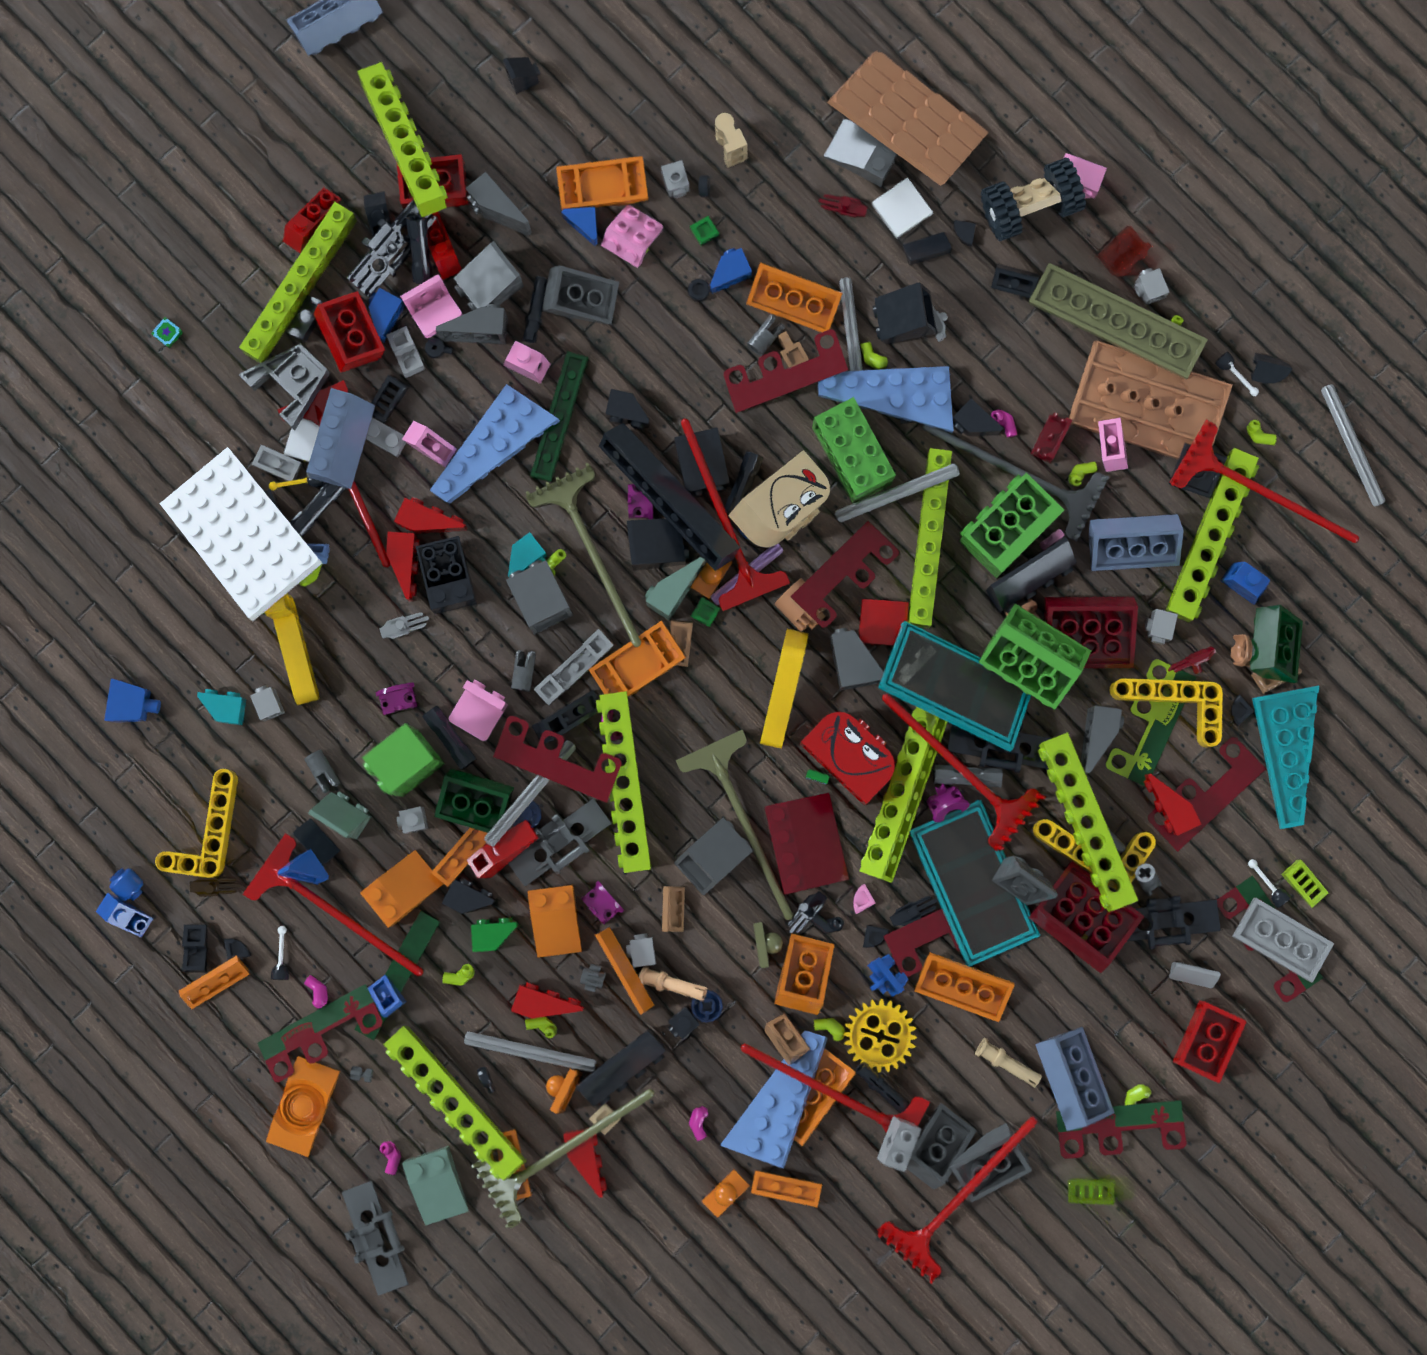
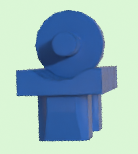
(884, 979)

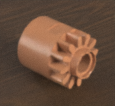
(794, 611)

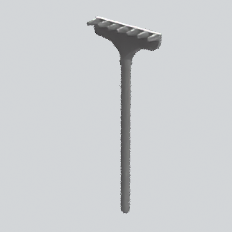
(1078, 502)

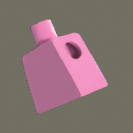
(526, 362)

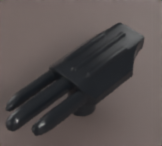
(809, 910)
(910, 912)

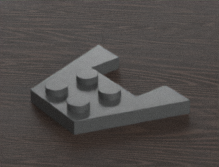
(297, 374)

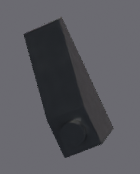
(568, 716)

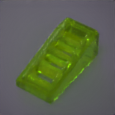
(1110, 1200)

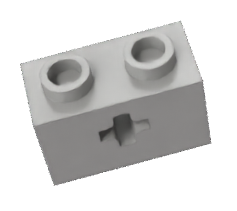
(898, 1143)

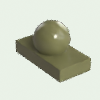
(768, 943)

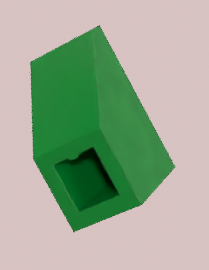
(491, 936)

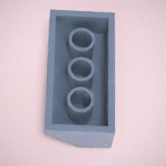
(330, 20)
(340, 439)
(1135, 542)
(1074, 1079)

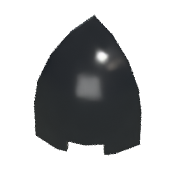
(1269, 369)

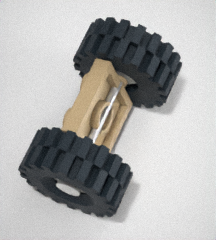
(1058, 188)

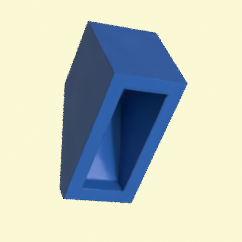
(731, 270)
(384, 311)

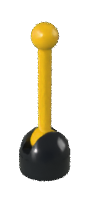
(312, 482)

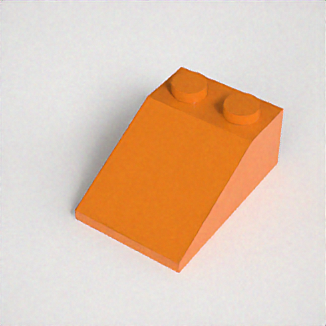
(401, 889)
(555, 921)
(804, 974)

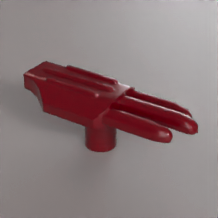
(847, 206)
(1194, 660)

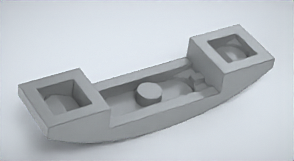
(574, 667)

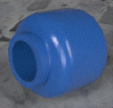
(126, 884)

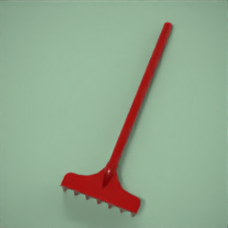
(315, 414)
(1202, 458)
(750, 582)
(1009, 812)
(268, 877)
(912, 1113)
(916, 1244)

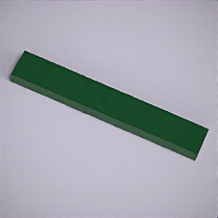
(562, 408)
(413, 949)

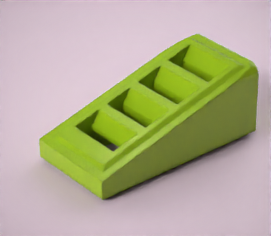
(1294, 868)

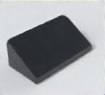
(927, 248)
(1014, 280)
(304, 320)
(314, 838)

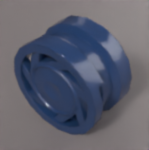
(531, 813)
(709, 1008)

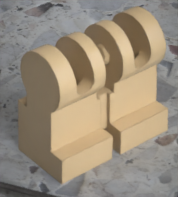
(733, 140)

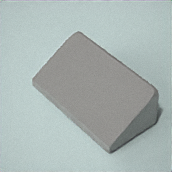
(1194, 975)

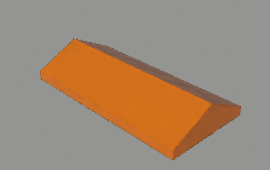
(794, 298)
(624, 970)
(964, 987)
(833, 1074)

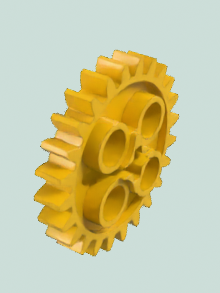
(886, 1015)

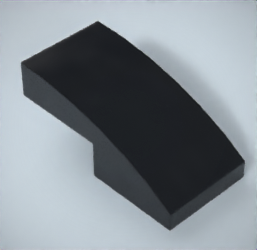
(195, 948)

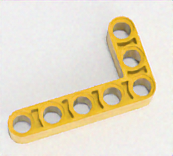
(294, 650)
(784, 688)
(1176, 695)
(211, 833)
(1071, 850)

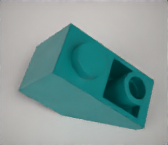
(525, 553)
(224, 708)

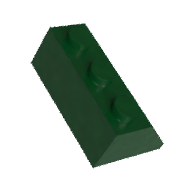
(1276, 644)
(472, 800)

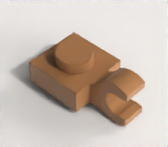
(793, 353)

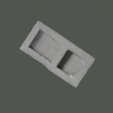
(405, 352)

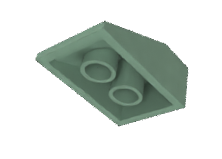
(672, 590)
(341, 815)
(435, 1185)

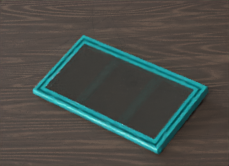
(954, 686)
(961, 872)

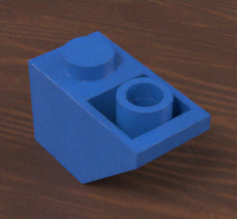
(124, 915)

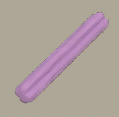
(757, 564)

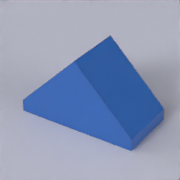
(583, 221)
(305, 868)
(386, 996)

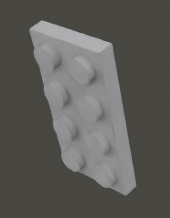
(1283, 940)

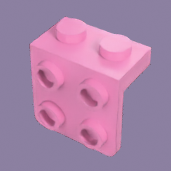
(631, 235)
(430, 305)
(478, 710)

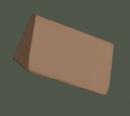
(786, 1039)

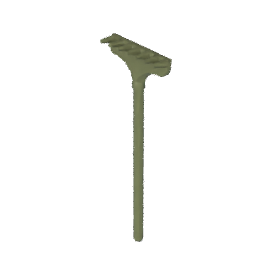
(564, 494)
(715, 759)
(506, 1191)

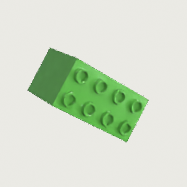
(853, 450)
(1024, 527)
(1035, 657)
(402, 761)

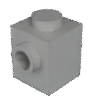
(675, 179)
(1151, 286)
(1160, 626)
(267, 703)
(412, 820)
(641, 950)

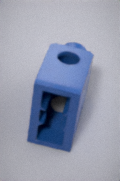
(1246, 581)
(129, 703)

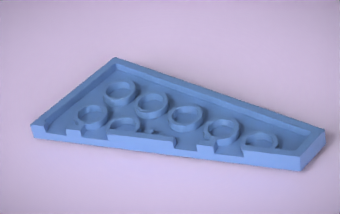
(904, 393)
(497, 437)
(774, 1115)

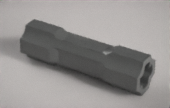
(949, 775)

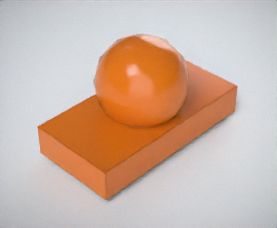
(708, 579)
(562, 1089)
(725, 1193)

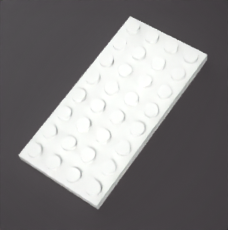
(240, 534)

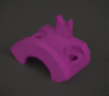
(638, 503)
(397, 698)
(945, 801)
(602, 903)

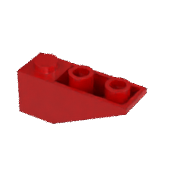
(306, 221)
(442, 249)
(422, 520)
(402, 555)
(1177, 811)
(491, 860)
(536, 1004)
(587, 1161)

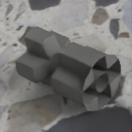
(356, 1074)

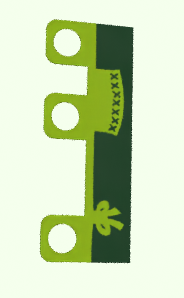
(1161, 723)

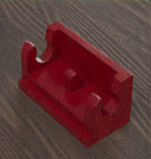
(1051, 437)

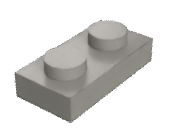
(385, 437)
(276, 463)

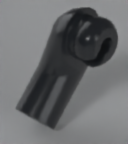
(829, 925)

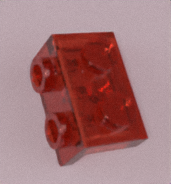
(1123, 252)

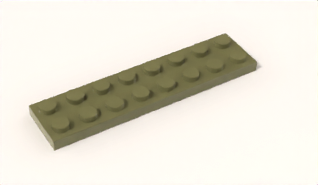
(1118, 321)

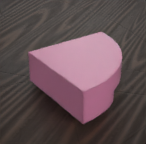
(1052, 539)
(862, 899)

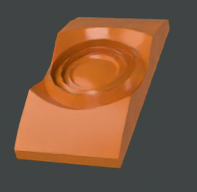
(602, 183)
(635, 667)
(302, 1106)

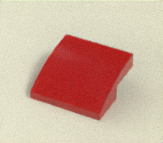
(881, 621)

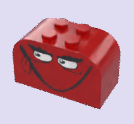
(851, 754)

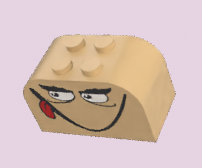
(782, 502)

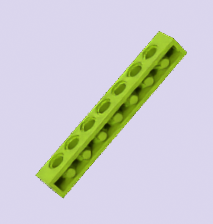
(402, 139)
(298, 283)
(929, 543)
(1187, 611)
(907, 804)
(1107, 850)
(640, 860)
(512, 1158)

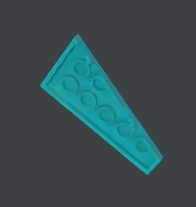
(1287, 742)

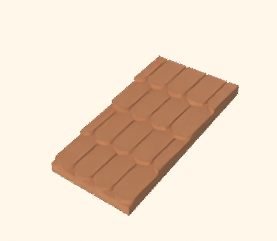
(908, 117)
(1153, 404)

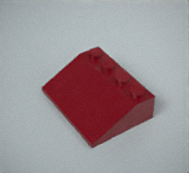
(1098, 623)
(806, 843)
(1082, 922)

